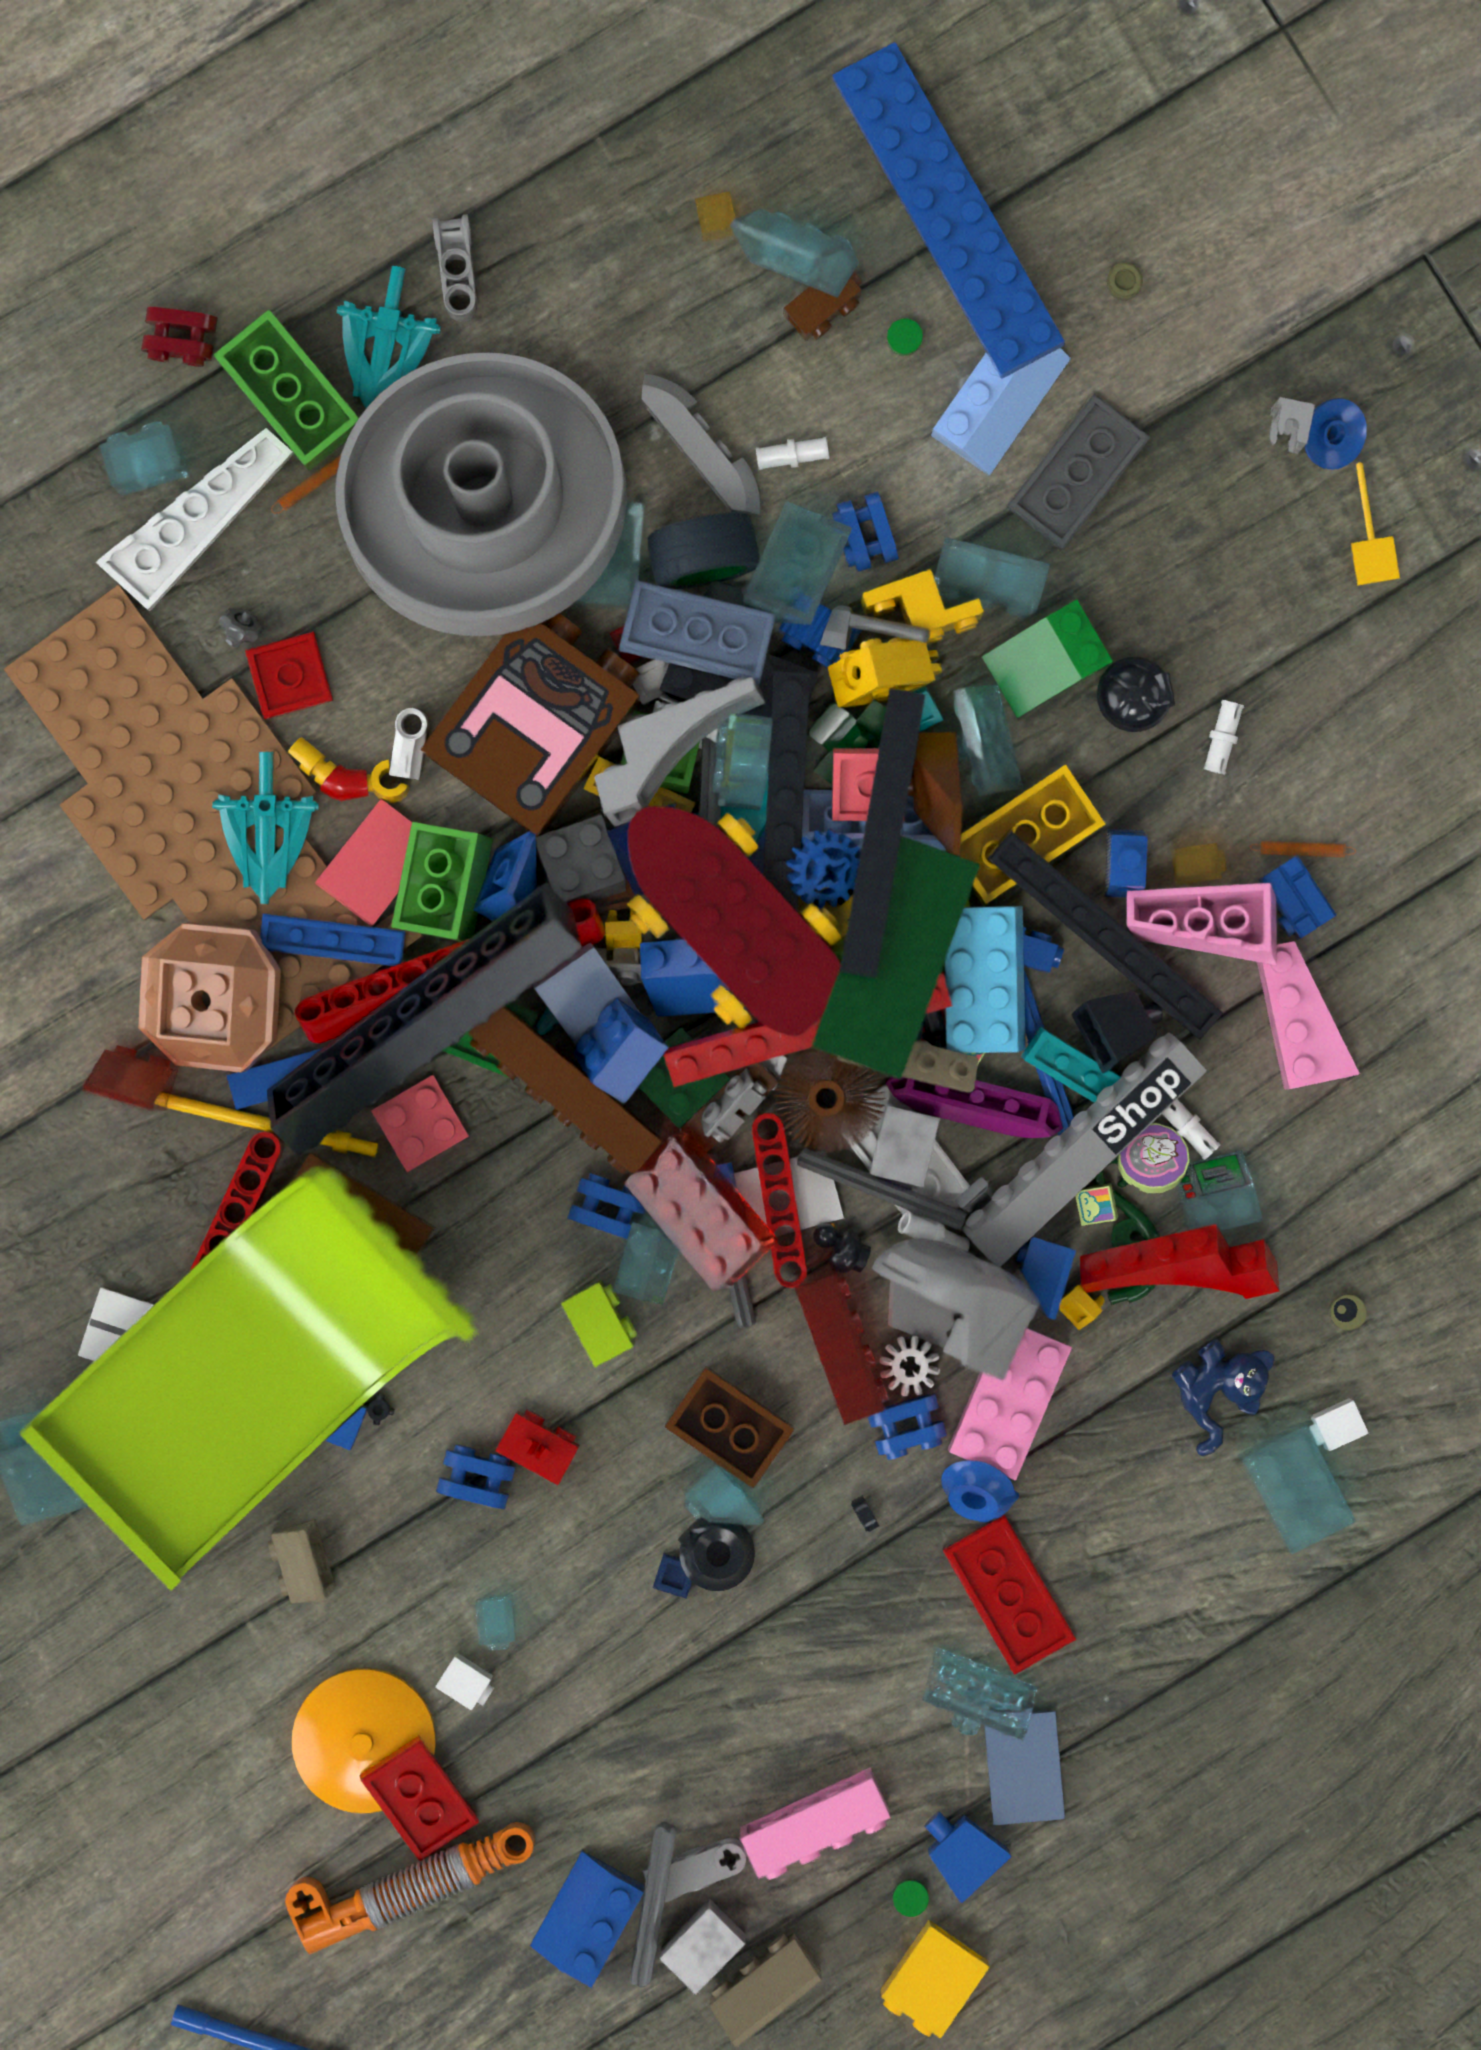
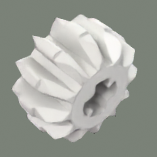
(919, 1359)

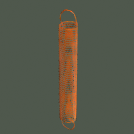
(311, 484)
(1322, 848)

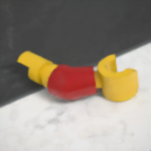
(345, 783)

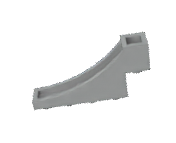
(661, 739)

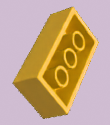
(1045, 817)

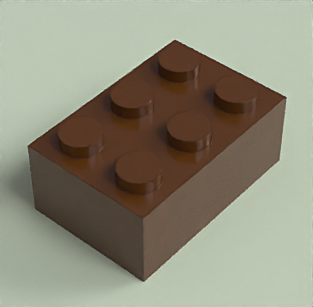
(729, 1427)

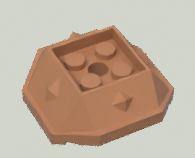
(242, 990)

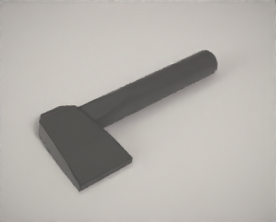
(843, 620)

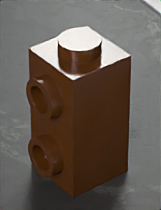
(814, 309)

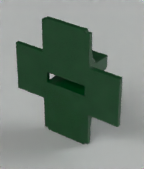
(842, 730)

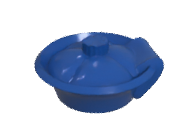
(978, 1490)

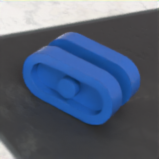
(857, 552)
(597, 1189)
(927, 1434)
(464, 1460)

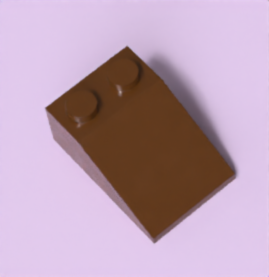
(937, 787)

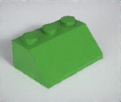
(441, 882)

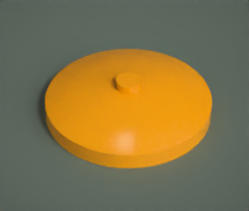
(352, 1726)

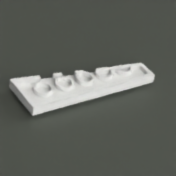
(175, 538)

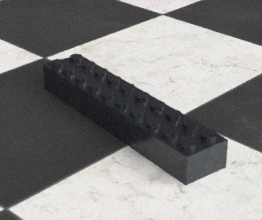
(423, 1019)

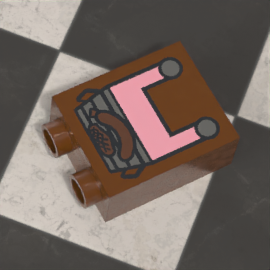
(534, 721)

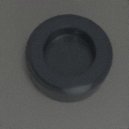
(864, 1514)

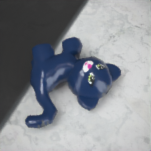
(1239, 1378)

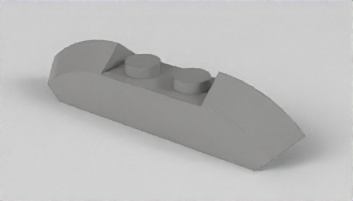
(730, 482)

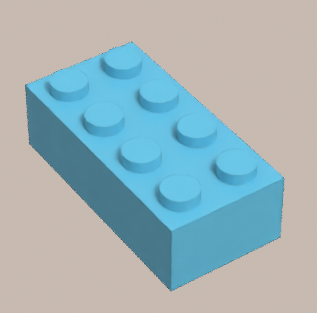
(986, 981)

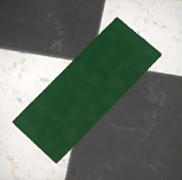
(880, 1017)

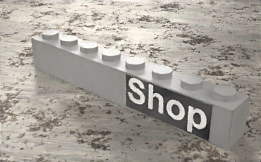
(1083, 1149)

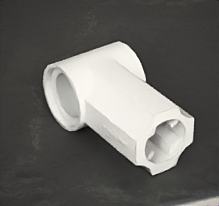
(406, 753)

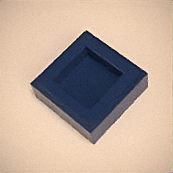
(672, 1577)

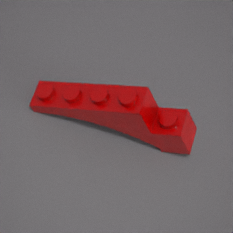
(1185, 1258)

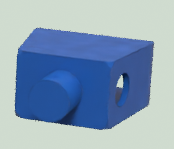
(964, 1853)

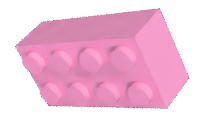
(1007, 1412)
(814, 1824)

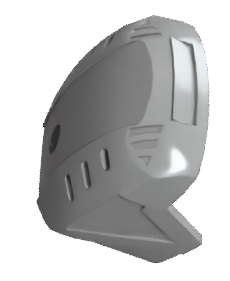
(937, 1281)

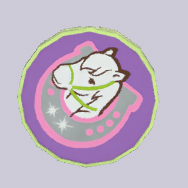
(1155, 1159)

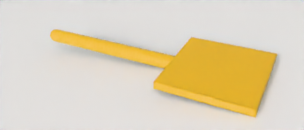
(1375, 558)

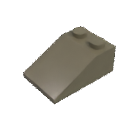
(302, 1563)

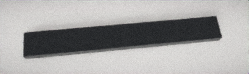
(882, 833)
(1104, 934)

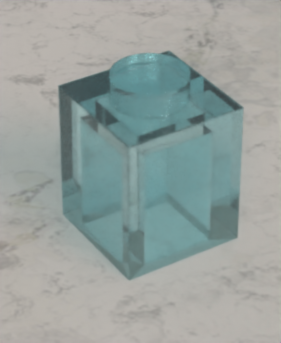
(496, 1621)

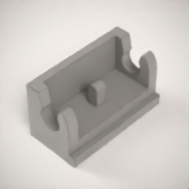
(1291, 418)

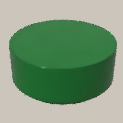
(904, 337)
(910, 1897)

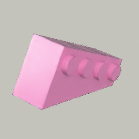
(1209, 919)
(1301, 1024)

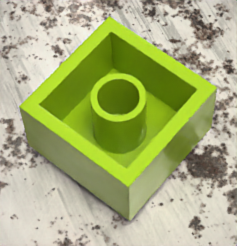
(599, 1322)

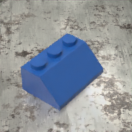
(677, 979)
(587, 1918)

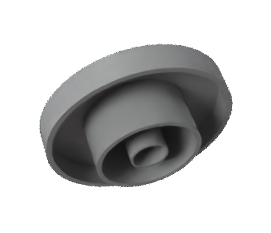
(481, 494)

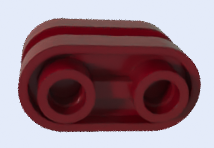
(162, 347)

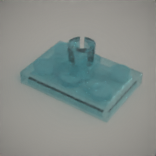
(986, 740)
(979, 1695)

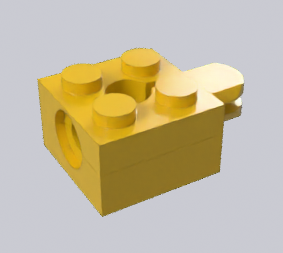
(881, 666)

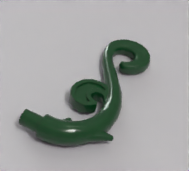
(1120, 1236)

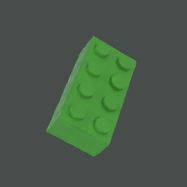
(288, 390)

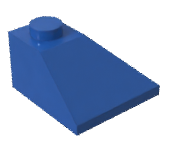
(509, 877)
(1046, 1271)

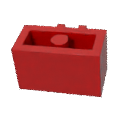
(538, 1446)

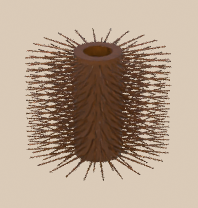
(820, 1114)

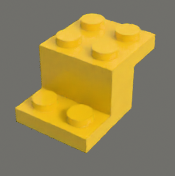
(922, 606)

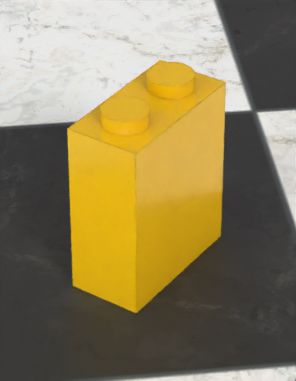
(933, 1980)

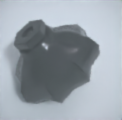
(240, 626)

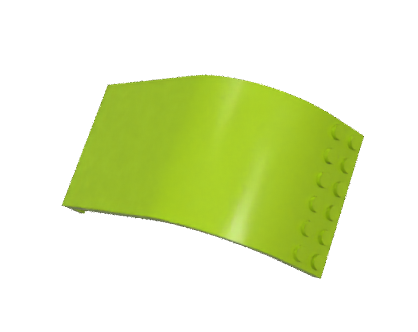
(242, 1372)

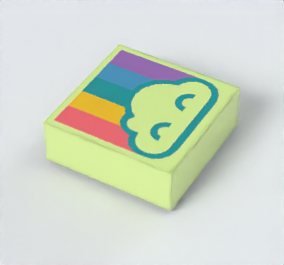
(1096, 1204)

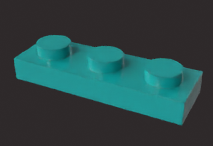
(1067, 1064)

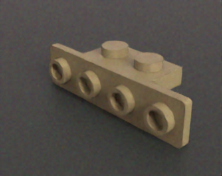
(939, 1067)

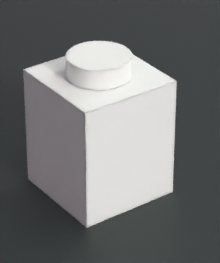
(1337, 1425)
(465, 1682)

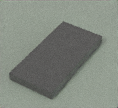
(1078, 472)

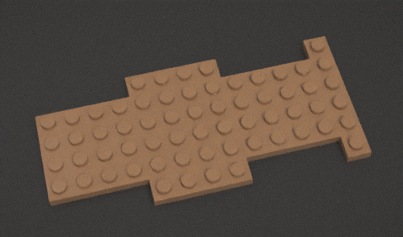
(154, 769)

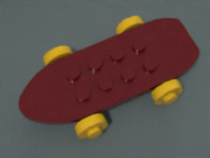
(732, 918)

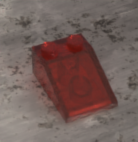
(132, 1079)

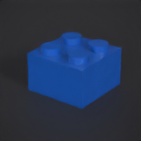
(619, 1050)

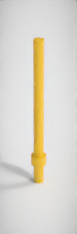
(340, 1141)

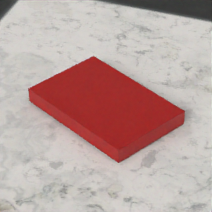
(419, 1798)

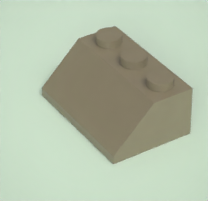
(764, 1988)

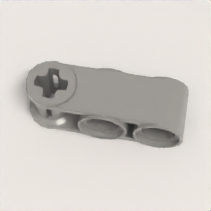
(454, 243)
(702, 1867)

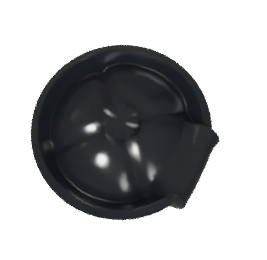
(1135, 694)
(716, 1554)

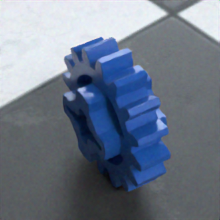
(810, 866)

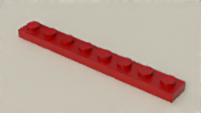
(752, 1045)

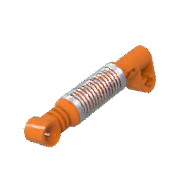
(377, 1905)

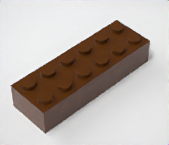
(567, 1088)

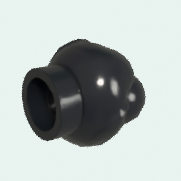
(847, 1250)

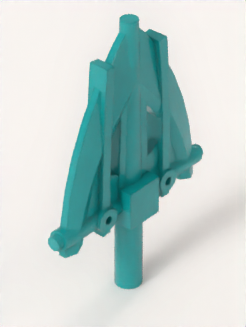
(387, 328)
(265, 869)

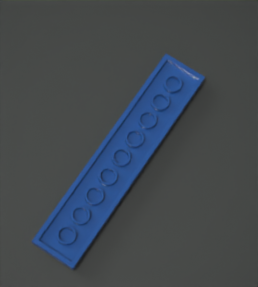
(948, 210)

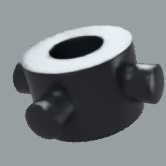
(379, 1409)

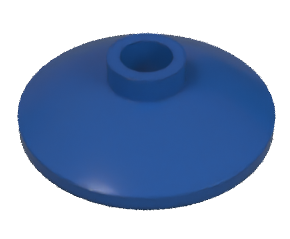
(1346, 434)

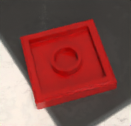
(289, 675)

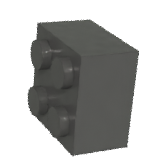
(581, 861)

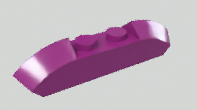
(984, 1107)

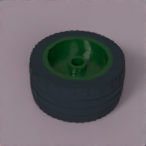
(703, 550)

